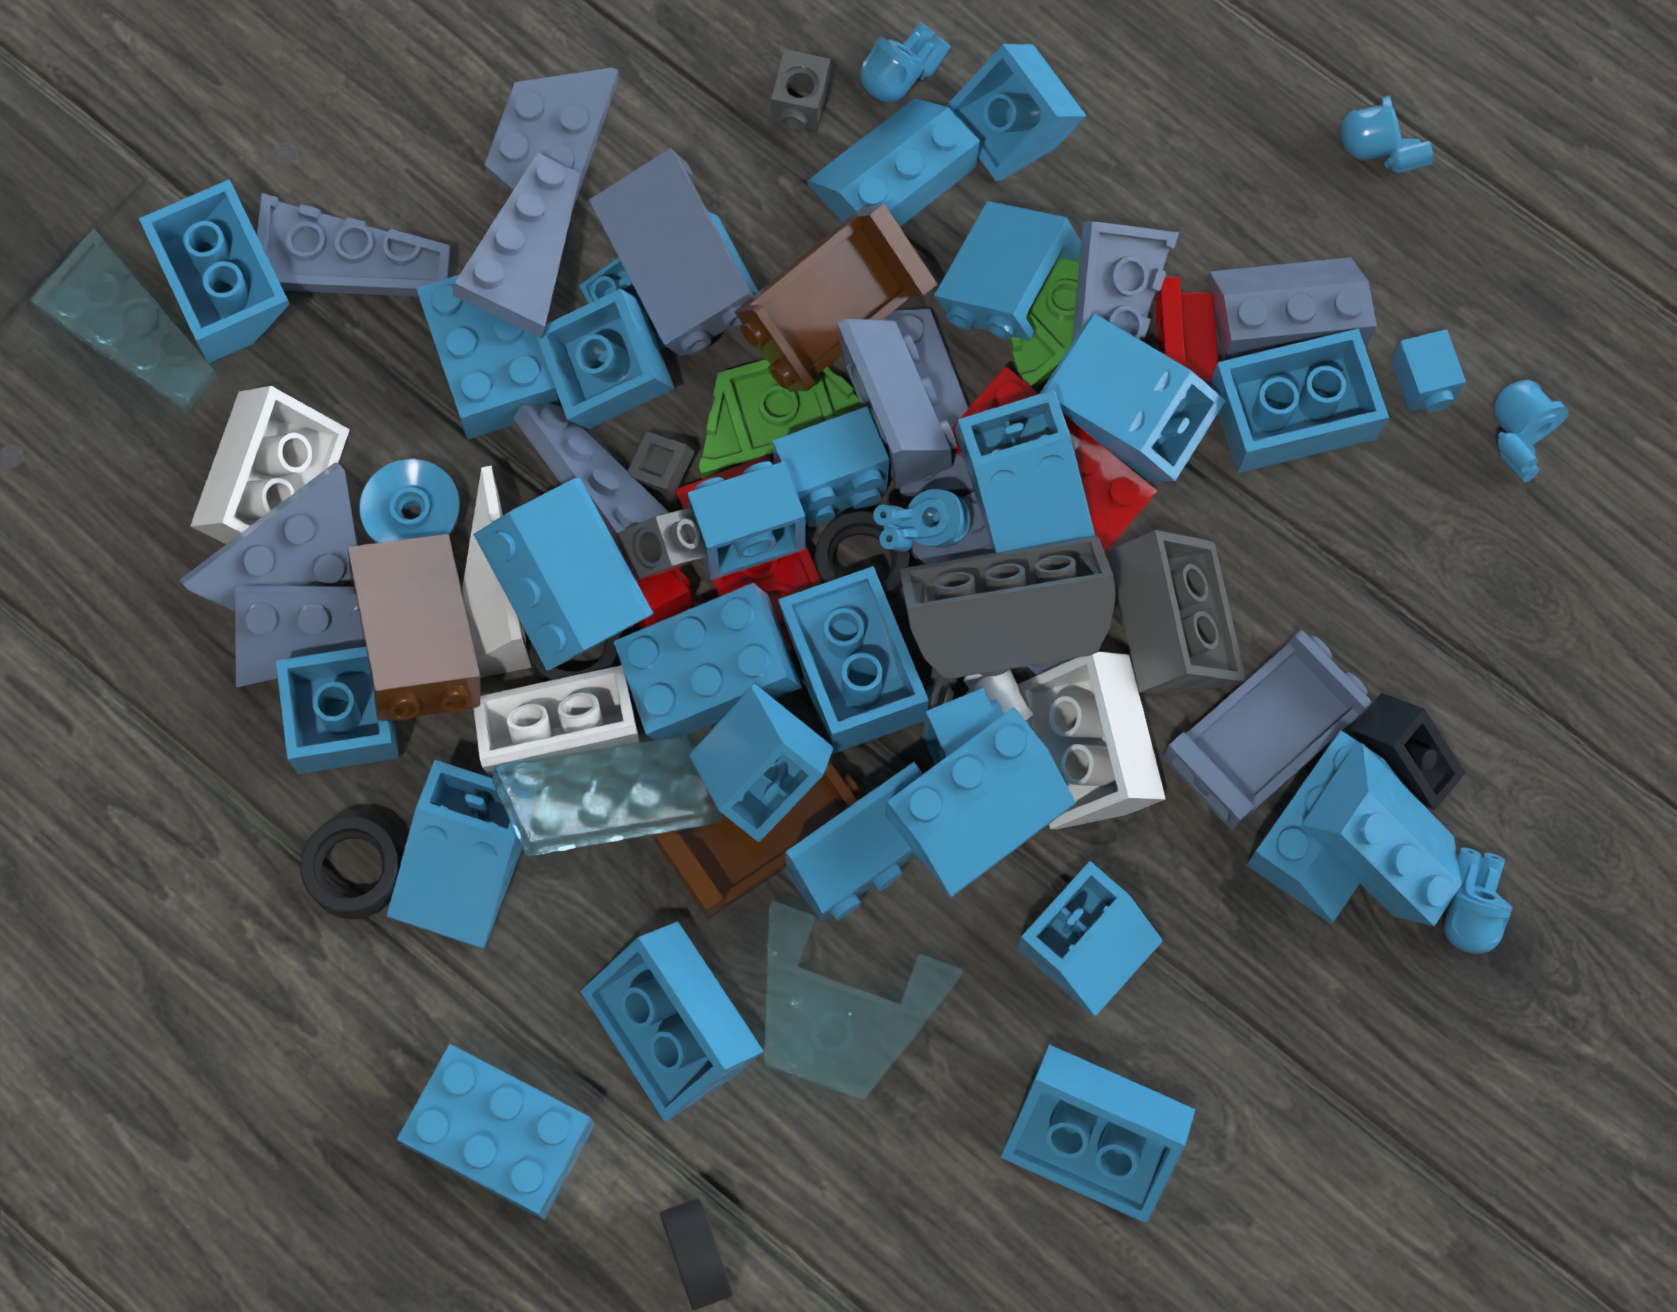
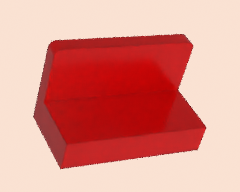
(1186, 328)

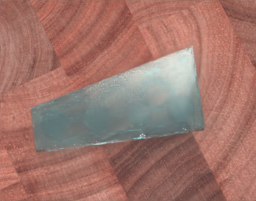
(115, 315)

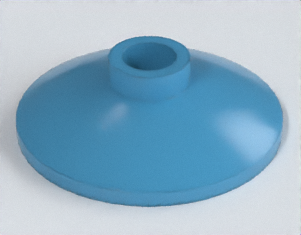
(408, 485)

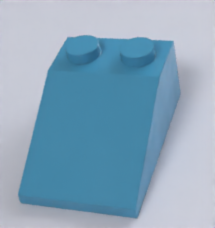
(854, 660)

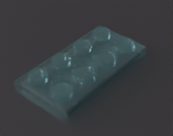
(604, 795)

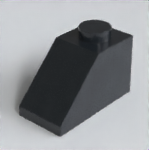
(1411, 748)

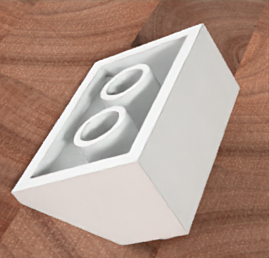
(264, 458)
(555, 718)
(1096, 735)

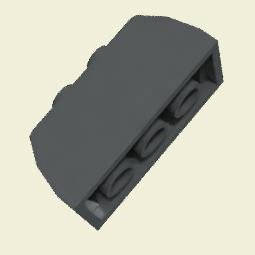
(1011, 607)

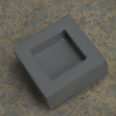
(660, 463)

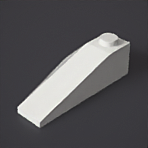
(491, 618)

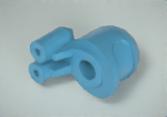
(895, 66)
(1376, 134)
(1526, 418)
(931, 519)
(1476, 911)

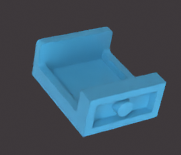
(1004, 269)

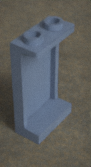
(673, 253)
(1268, 729)

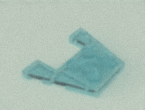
(833, 1030)

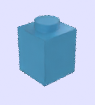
(1428, 371)

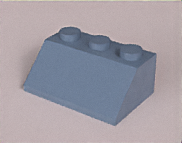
(1289, 304)
(898, 400)

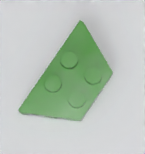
(1052, 323)
(755, 410)

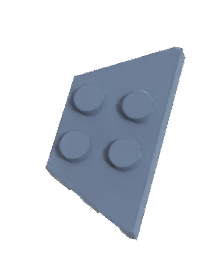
(551, 117)
(292, 545)

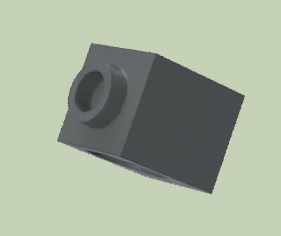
(800, 73)
(661, 544)

